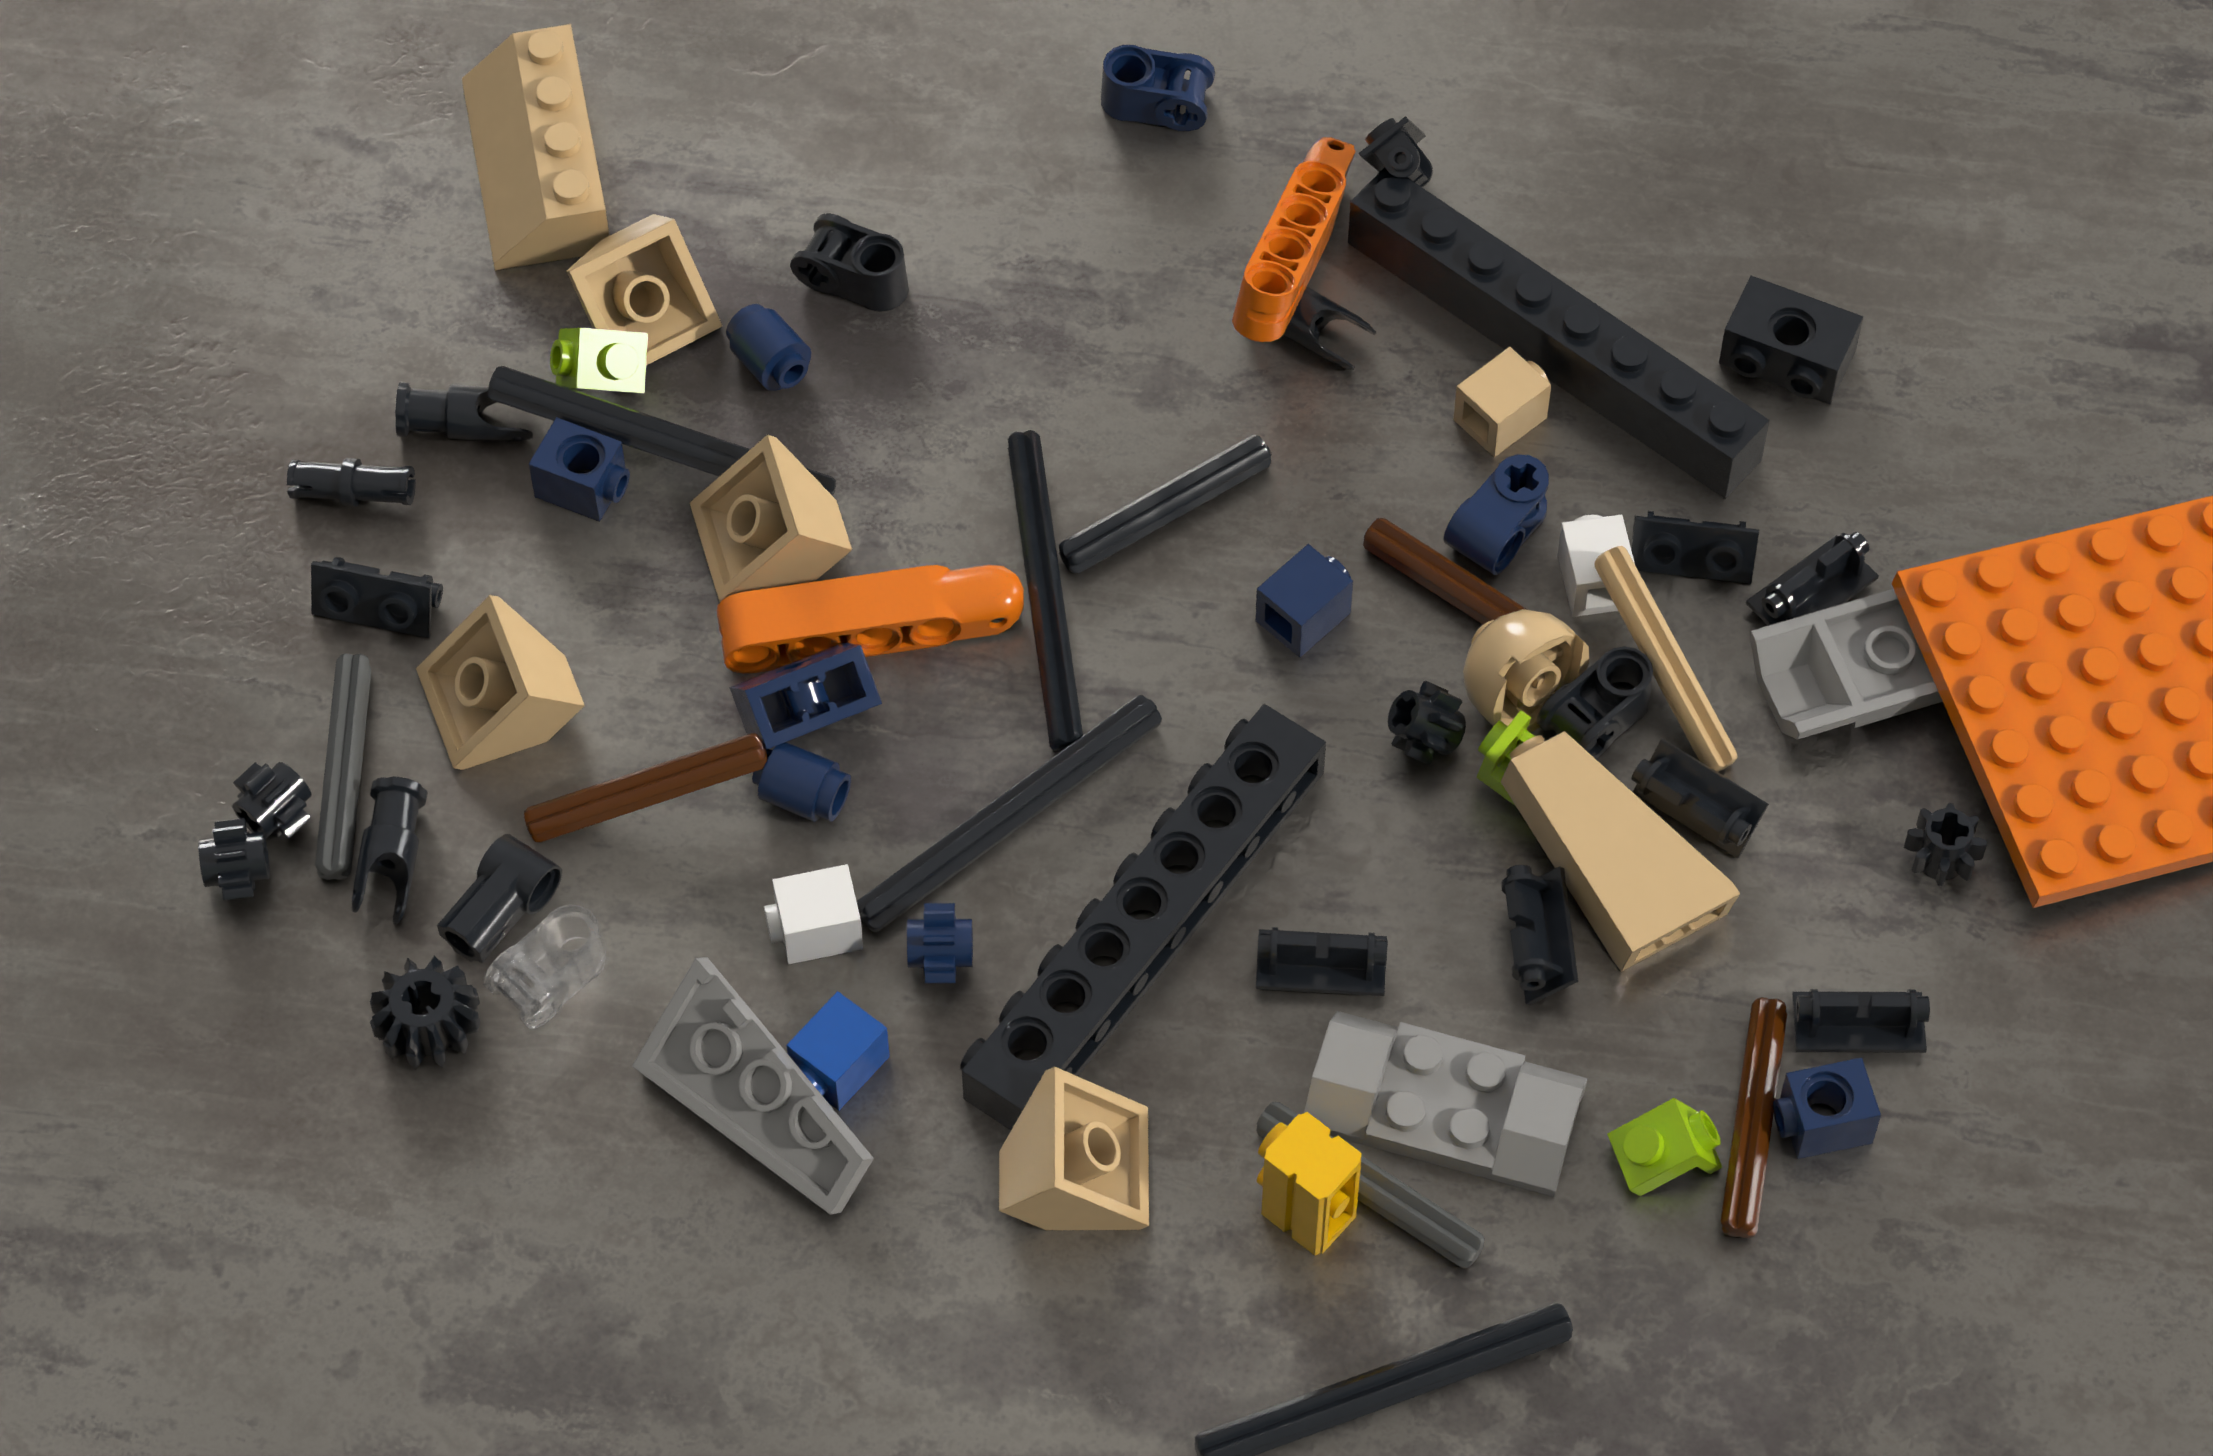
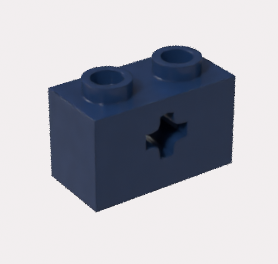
(806, 694)

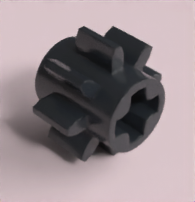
(1426, 722)
(272, 799)
(1950, 828)
(234, 859)

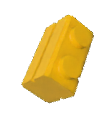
(1309, 1181)

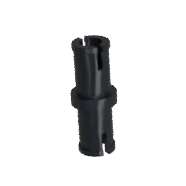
(351, 482)

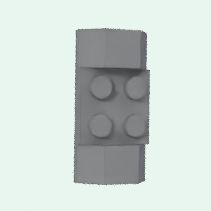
(1842, 667)
(1445, 1101)

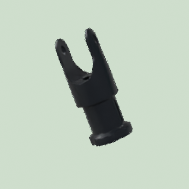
(1312, 315)
(450, 412)
(390, 841)

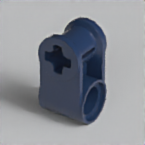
(1151, 87)
(1501, 513)

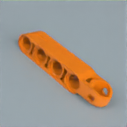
(1293, 242)
(875, 610)

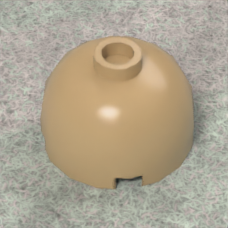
(1521, 664)

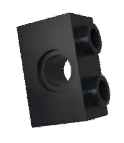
(1775, 315)

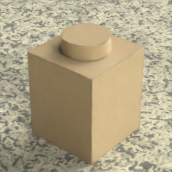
(1502, 401)

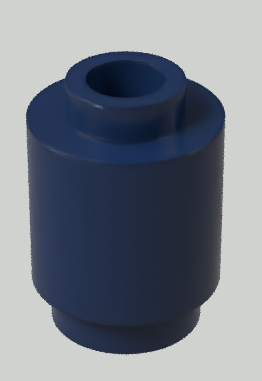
(768, 347)
(802, 783)

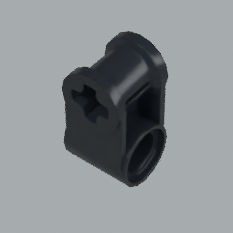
(853, 264)
(1594, 709)

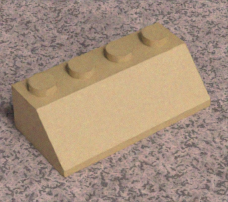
(535, 150)

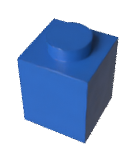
(840, 1049)

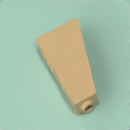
(1618, 856)

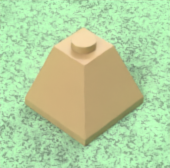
(646, 285)
(768, 523)
(497, 686)
(1077, 1158)

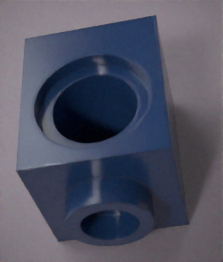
(572, 449)
(1838, 1085)

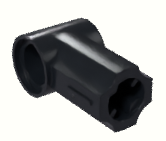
(508, 885)

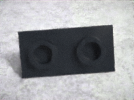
(1396, 149)
(1694, 548)
(1817, 582)
(371, 599)
(1699, 797)
(1542, 932)
(1321, 962)
(1860, 1021)

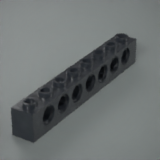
(1265, 747)

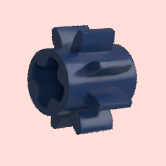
(939, 943)

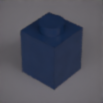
(1304, 599)

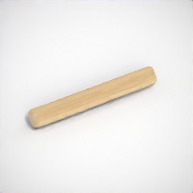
(1667, 659)

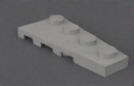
(746, 1086)

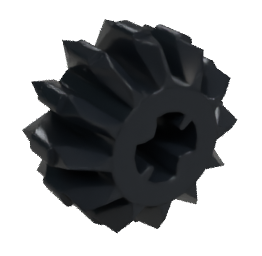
(401, 1007)

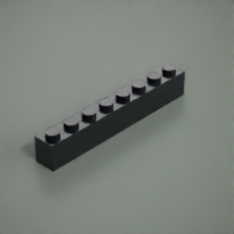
(1559, 330)

